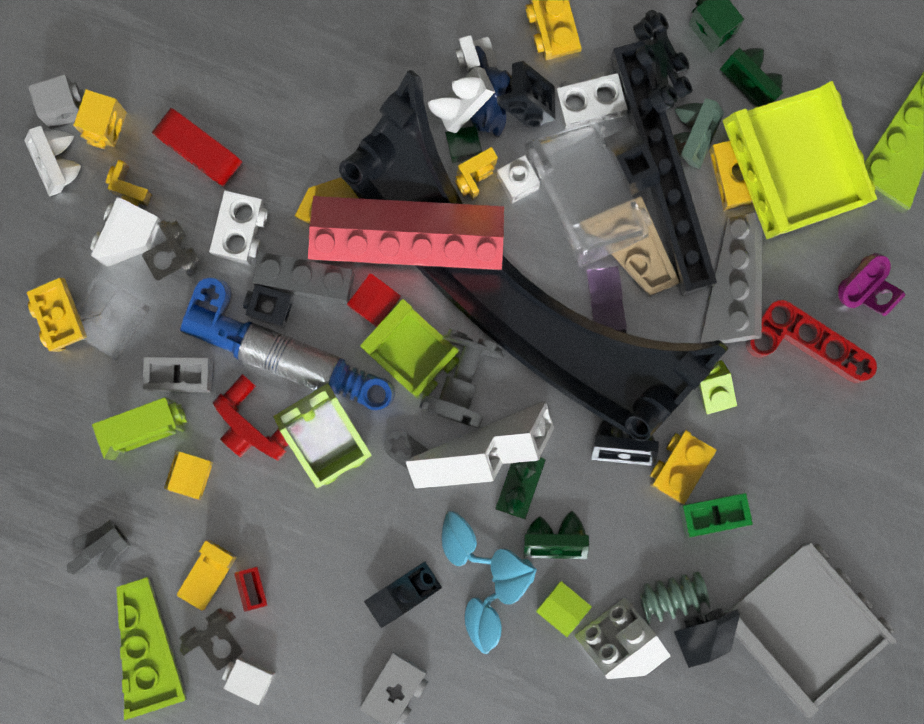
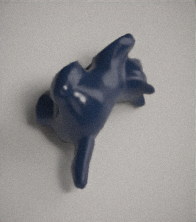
(492, 116)

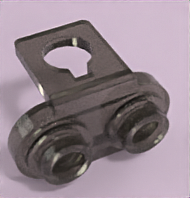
(184, 258)
(217, 627)

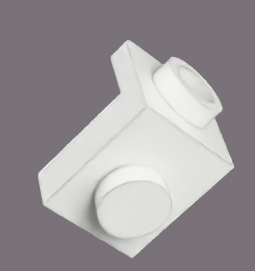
(467, 53)

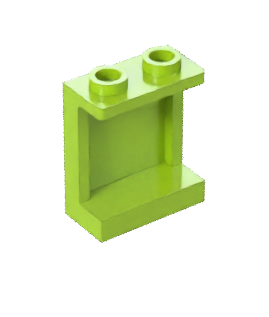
(411, 350)

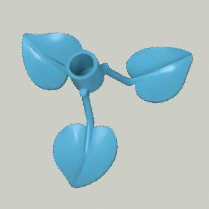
(510, 577)

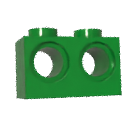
(715, 515)

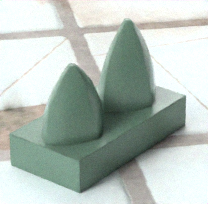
(704, 121)

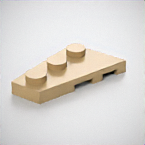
(648, 261)

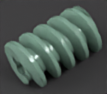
(674, 597)

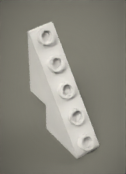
(483, 451)

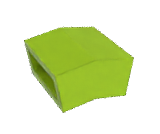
(563, 609)

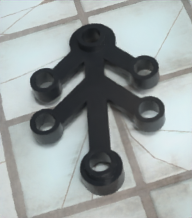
(667, 61)

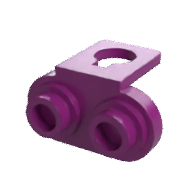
(867, 282)

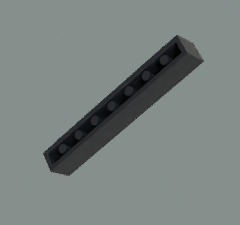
(672, 193)

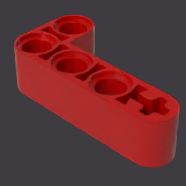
(817, 346)

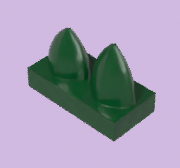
(745, 73)
(520, 487)
(568, 544)

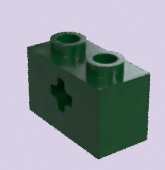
(715, 22)

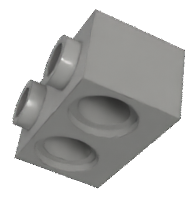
(177, 374)

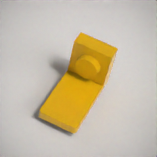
(206, 575)

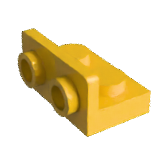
(554, 27)
(477, 167)
(56, 315)
(682, 467)

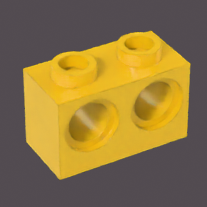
(100, 119)

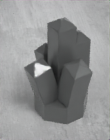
(104, 541)

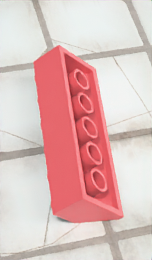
(406, 233)

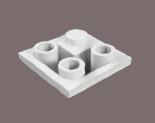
(125, 233)
(622, 643)

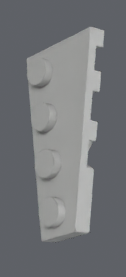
(737, 297)

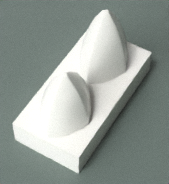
(464, 100)
(43, 149)

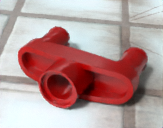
(241, 433)

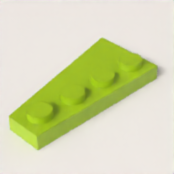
(898, 156)
(148, 662)

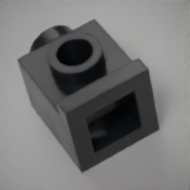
(282, 305)

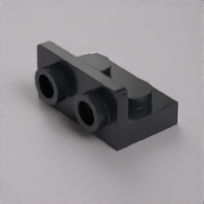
(531, 96)

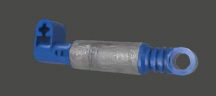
(275, 351)

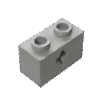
(56, 100)
(399, 671)

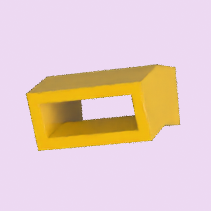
(188, 475)

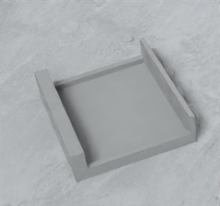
(809, 627)

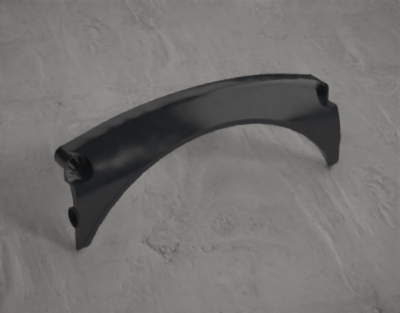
(606, 371)

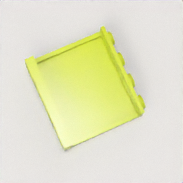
(800, 160)

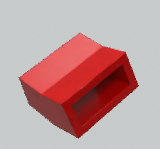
(373, 300)
(243, 590)

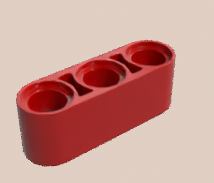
(197, 147)

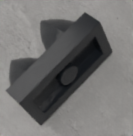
(612, 447)

